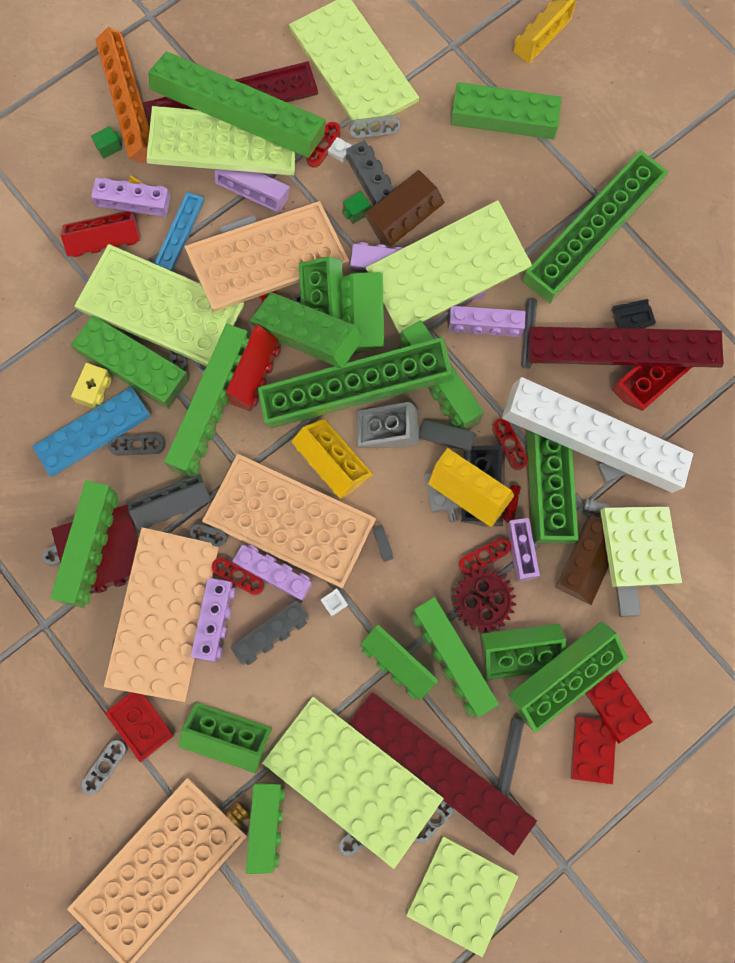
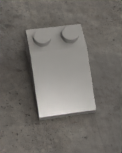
(388, 426)

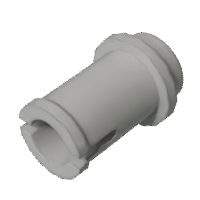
(594, 506)

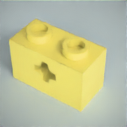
(91, 376)

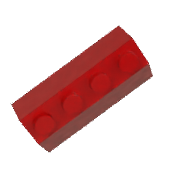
(98, 232)
(253, 369)
(646, 384)

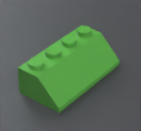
(322, 285)
(364, 307)
(521, 650)
(398, 662)
(224, 737)
(264, 828)

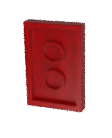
(618, 707)
(139, 725)
(593, 751)

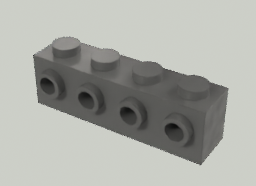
(369, 171)
(168, 502)
(269, 633)

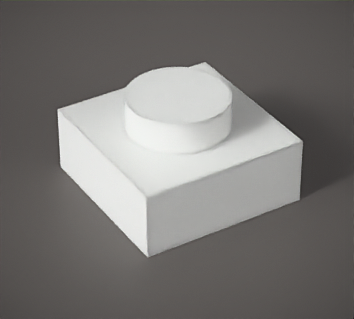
(338, 149)
(334, 602)

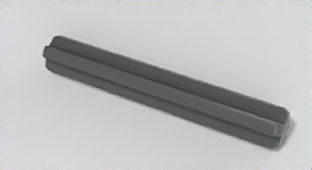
(530, 320)
(510, 756)

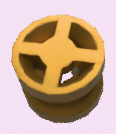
(238, 814)

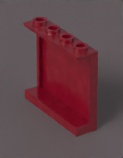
(116, 554)

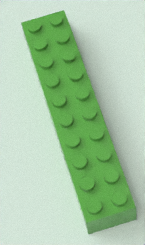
(237, 104)
(594, 227)
(356, 383)

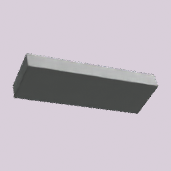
(447, 435)

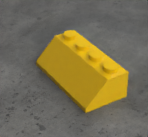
(544, 29)
(331, 458)
(470, 487)

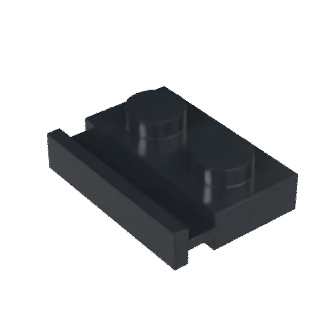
(634, 315)

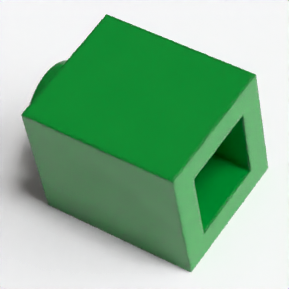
(107, 142)
(355, 207)

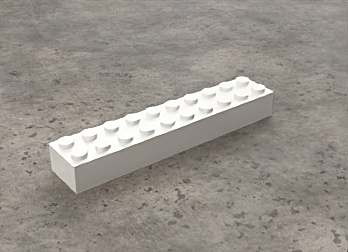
(597, 435)

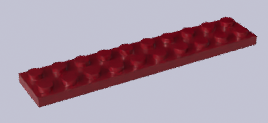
(283, 83)
(626, 346)
(443, 773)

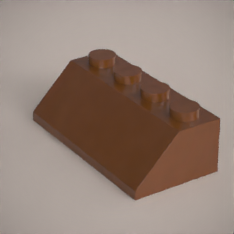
(404, 208)
(586, 563)

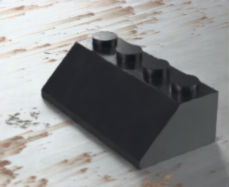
(492, 462)

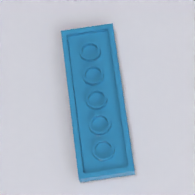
(91, 431)

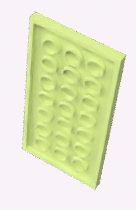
(353, 62)
(204, 141)
(450, 266)
(155, 305)
(353, 782)

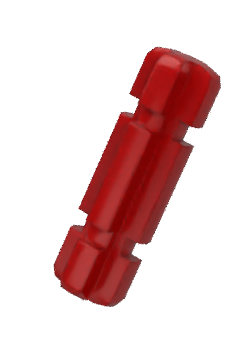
(512, 506)

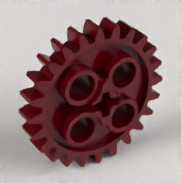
(474, 614)

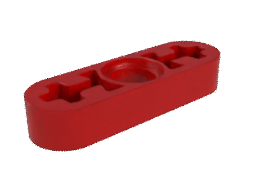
(323, 152)
(511, 458)
(494, 545)
(228, 564)

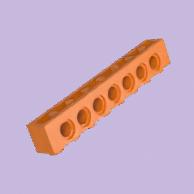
(124, 93)

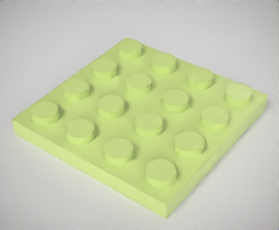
(640, 546)
(462, 896)

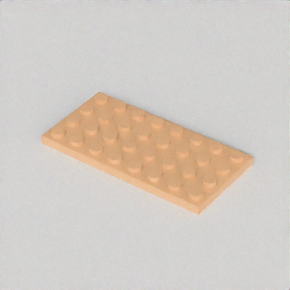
(262, 255)
(289, 521)
(160, 615)
(157, 873)

